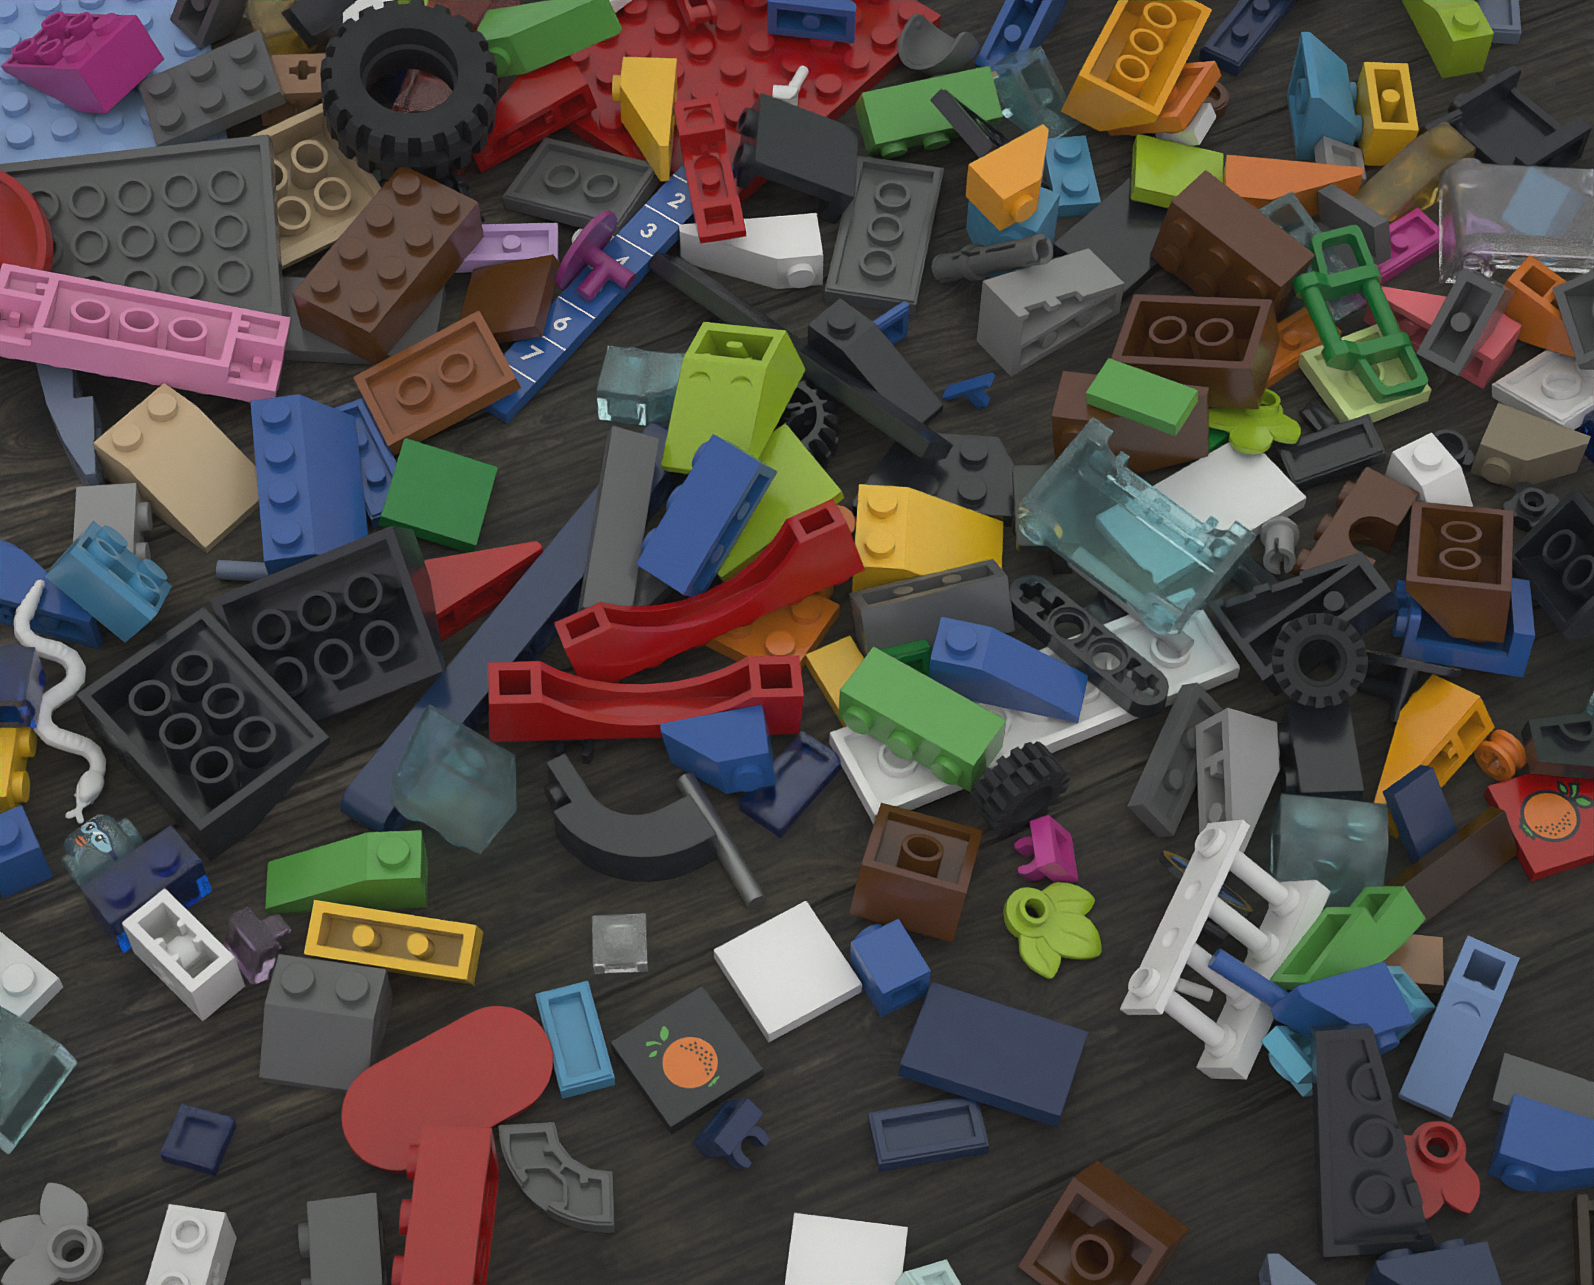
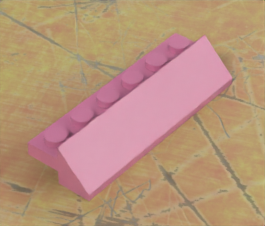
(140, 334)

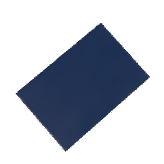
(993, 1054)

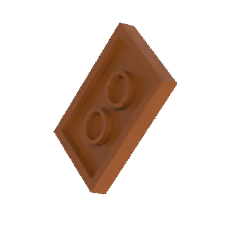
(437, 382)

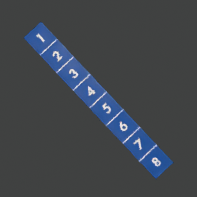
(572, 317)

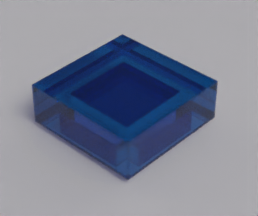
(198, 1139)

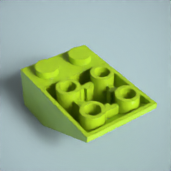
(730, 387)

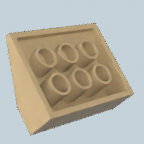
(315, 185)

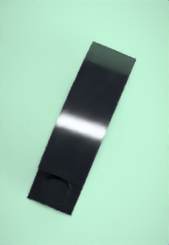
(625, 845)

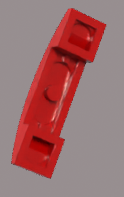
(708, 170)

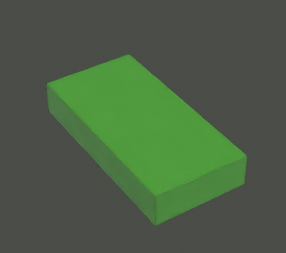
(1142, 397)

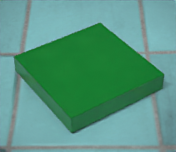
(438, 495)

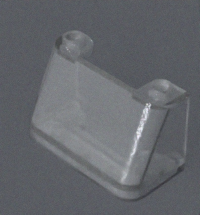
(1509, 212)

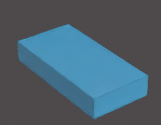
(575, 1039)

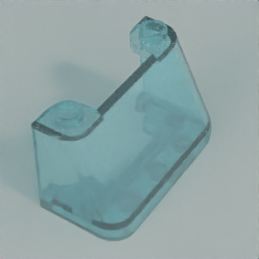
(1130, 534)

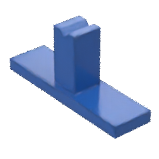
(971, 389)

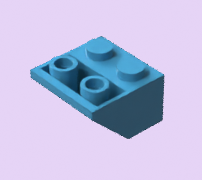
(110, 580)

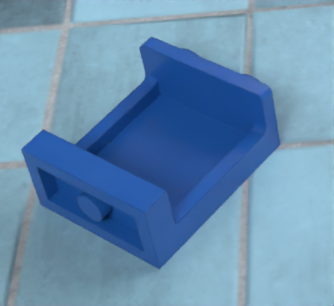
(1428, 642)

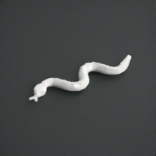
(92, 781)

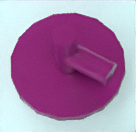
(588, 251)

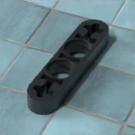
(1093, 640)

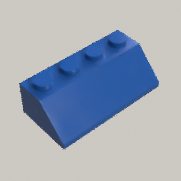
(306, 479)

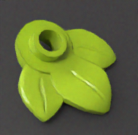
(1255, 429)
(1057, 931)

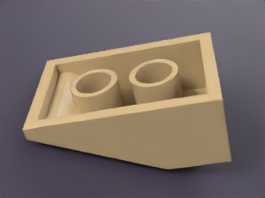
(181, 467)

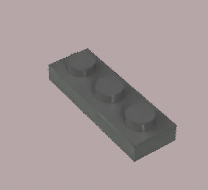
(1172, 766)

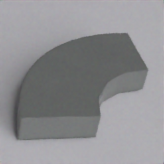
(555, 1180)

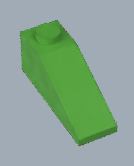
(545, 31)
(359, 871)

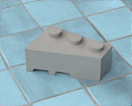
(1045, 307)

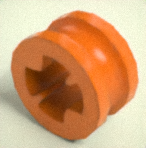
(1500, 755)

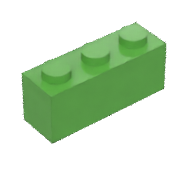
(906, 118)
(921, 719)

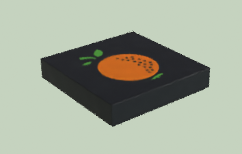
(686, 1059)

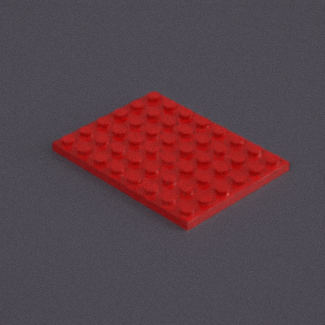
(738, 64)

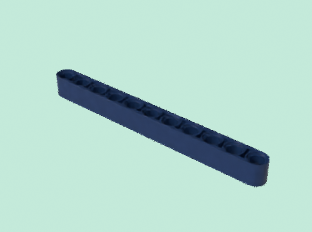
(513, 633)

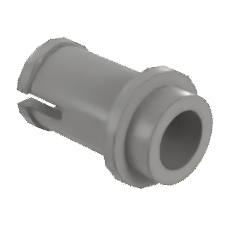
(1279, 538)

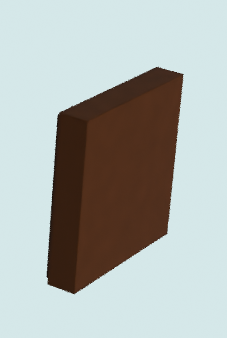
(513, 297)

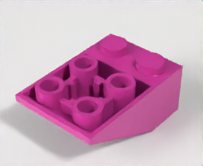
(86, 59)

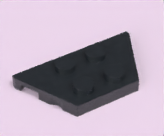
(972, 475)

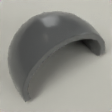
(933, 51)

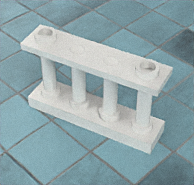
(1245, 1020)

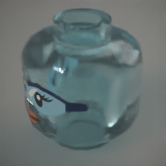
(98, 846)

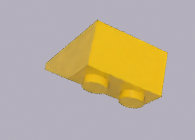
(917, 534)

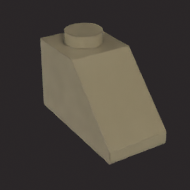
(1527, 449)

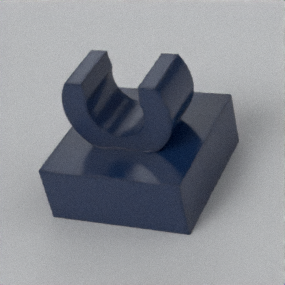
(727, 1130)

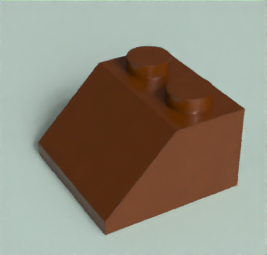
(916, 872)
(1103, 1235)

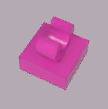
(1052, 852)

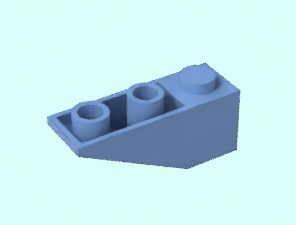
(1458, 1027)

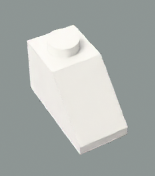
(1430, 471)

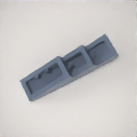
(74, 420)

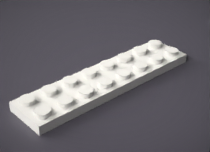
(904, 783)

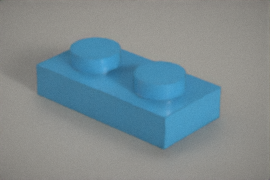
(1071, 175)

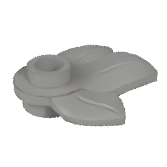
(43, 1240)

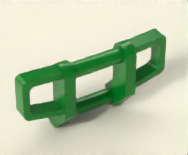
(1346, 355)

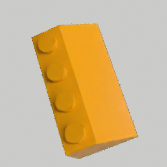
(1135, 63)

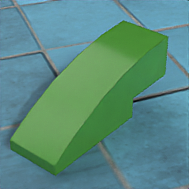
(1352, 936)

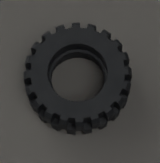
(401, 40)

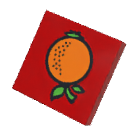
(1548, 821)

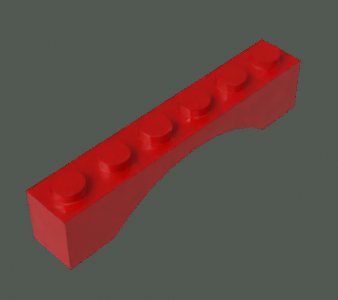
(803, 558)
(546, 704)

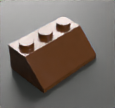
(1462, 568)

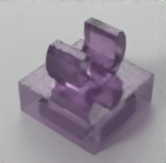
(255, 943)

